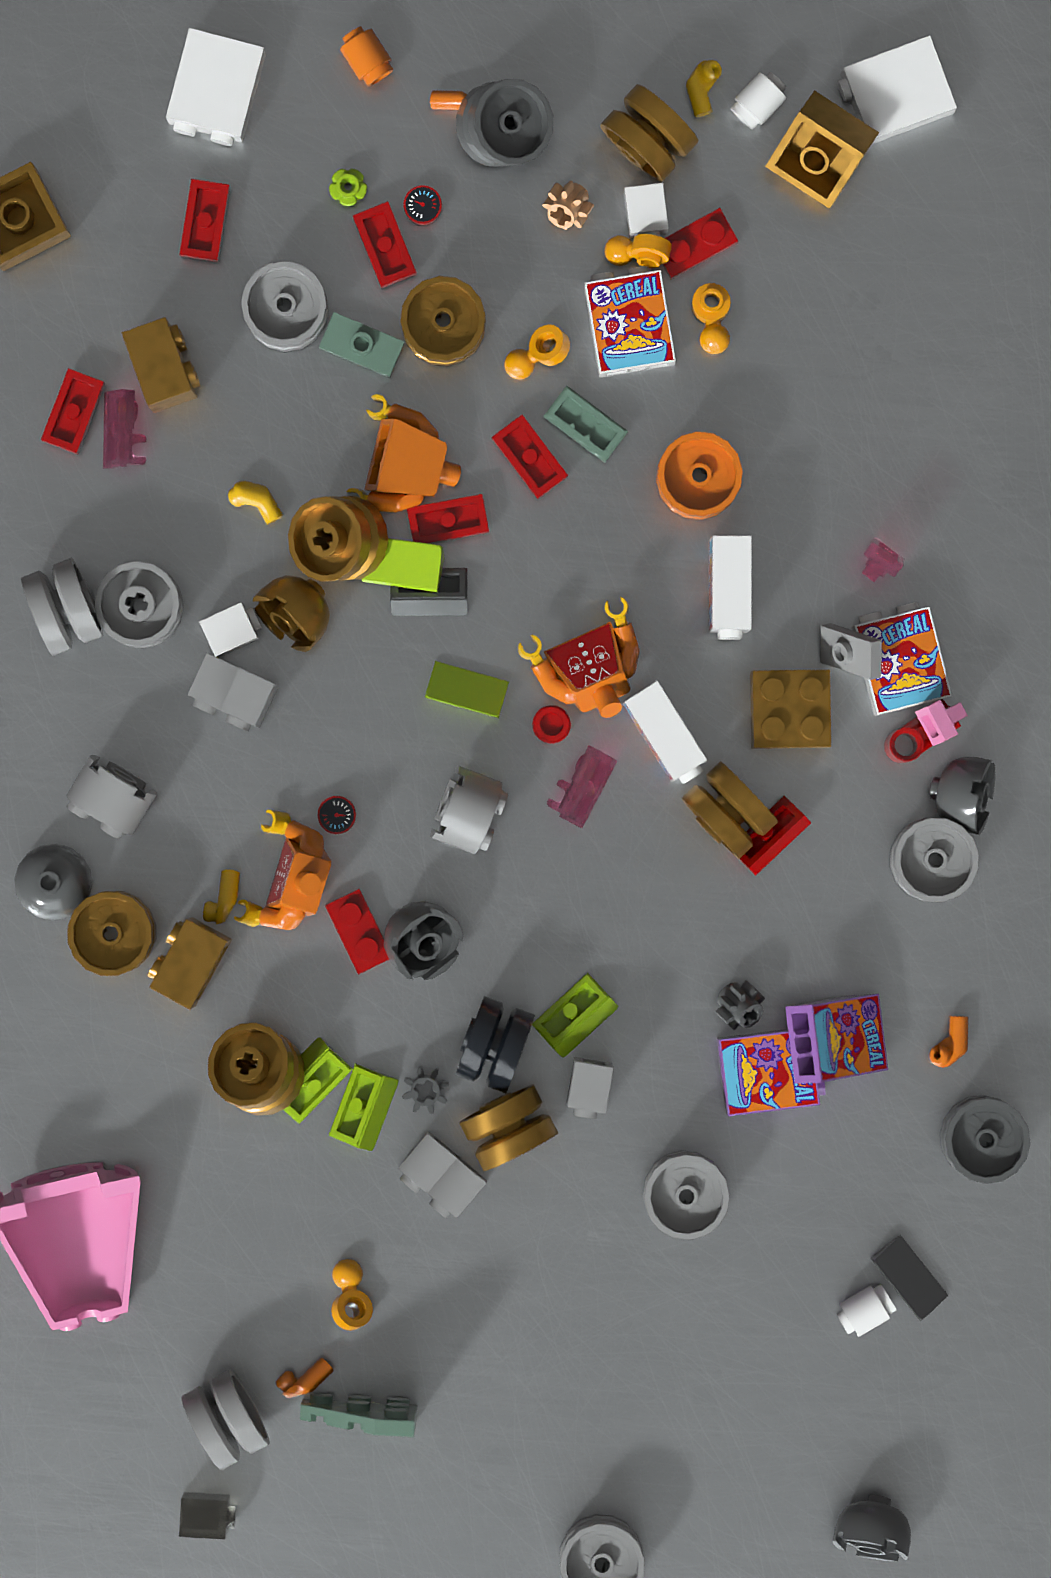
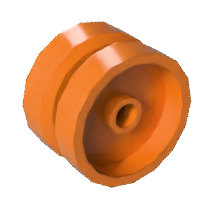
(715, 459)

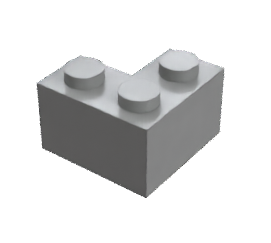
(232, 691)

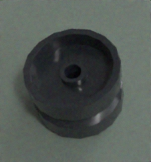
(494, 1044)

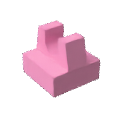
(939, 721)

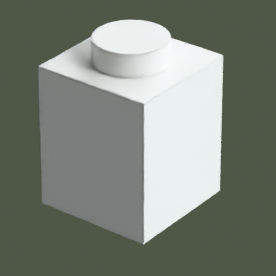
(646, 210)
(231, 629)

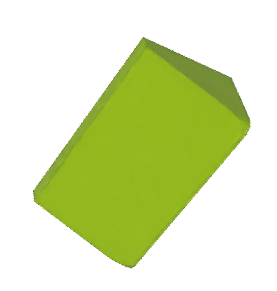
(409, 566)
(466, 689)
(575, 1015)
(322, 1073)
(363, 1107)

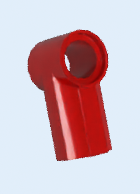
(917, 734)

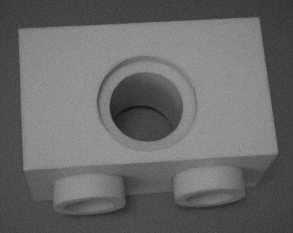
(589, 1087)

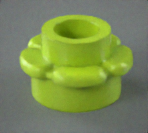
(351, 196)

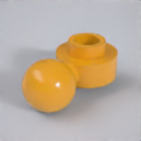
(646, 248)
(714, 336)
(521, 362)
(348, 1275)

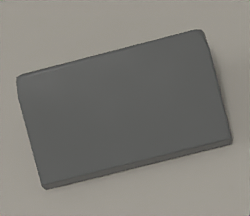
(449, 600)
(909, 1277)

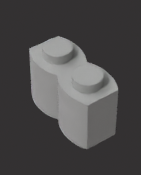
(442, 1176)

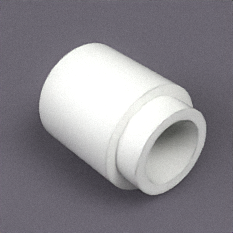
(759, 99)
(866, 1310)

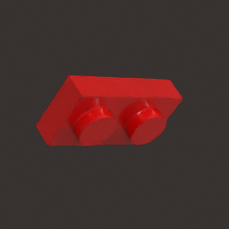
(204, 220)
(699, 242)
(384, 244)
(73, 411)
(529, 456)
(448, 519)
(768, 846)
(358, 931)

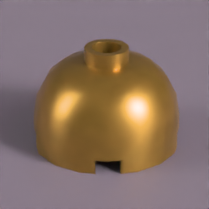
(294, 608)

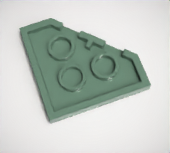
(386, 1419)

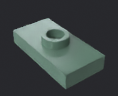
(361, 345)
(585, 424)

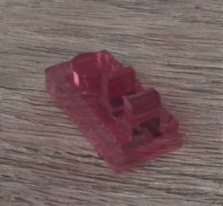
(119, 420)
(881, 560)
(587, 784)

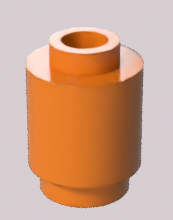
(366, 56)

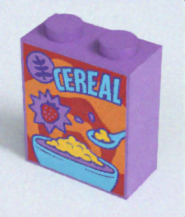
(836, 1038)
(761, 1075)

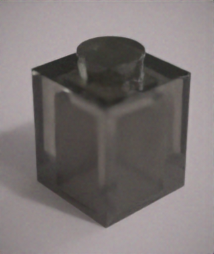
(206, 1515)

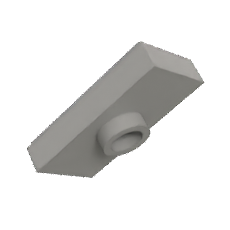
(850, 651)

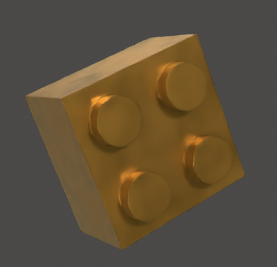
(822, 149)
(27, 217)
(160, 364)
(790, 709)
(189, 962)

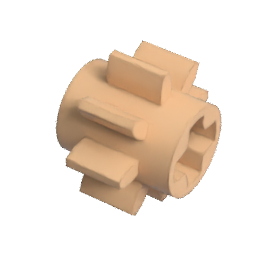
(568, 205)

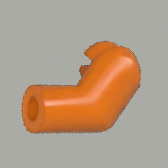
(446, 99)
(954, 1045)
(307, 1382)

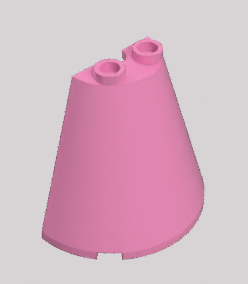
(73, 1240)

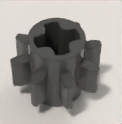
(740, 1005)
(429, 1100)

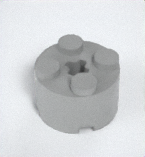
(110, 797)
(469, 810)

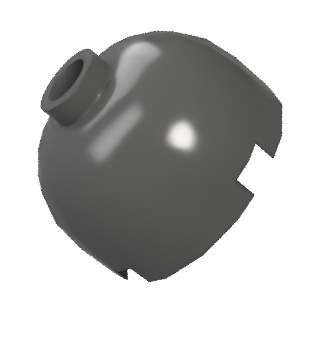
(964, 792)
(52, 881)
(422, 940)
(874, 1530)

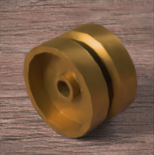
(649, 133)
(443, 344)
(337, 538)
(729, 810)
(134, 927)
(256, 1069)
(506, 1123)

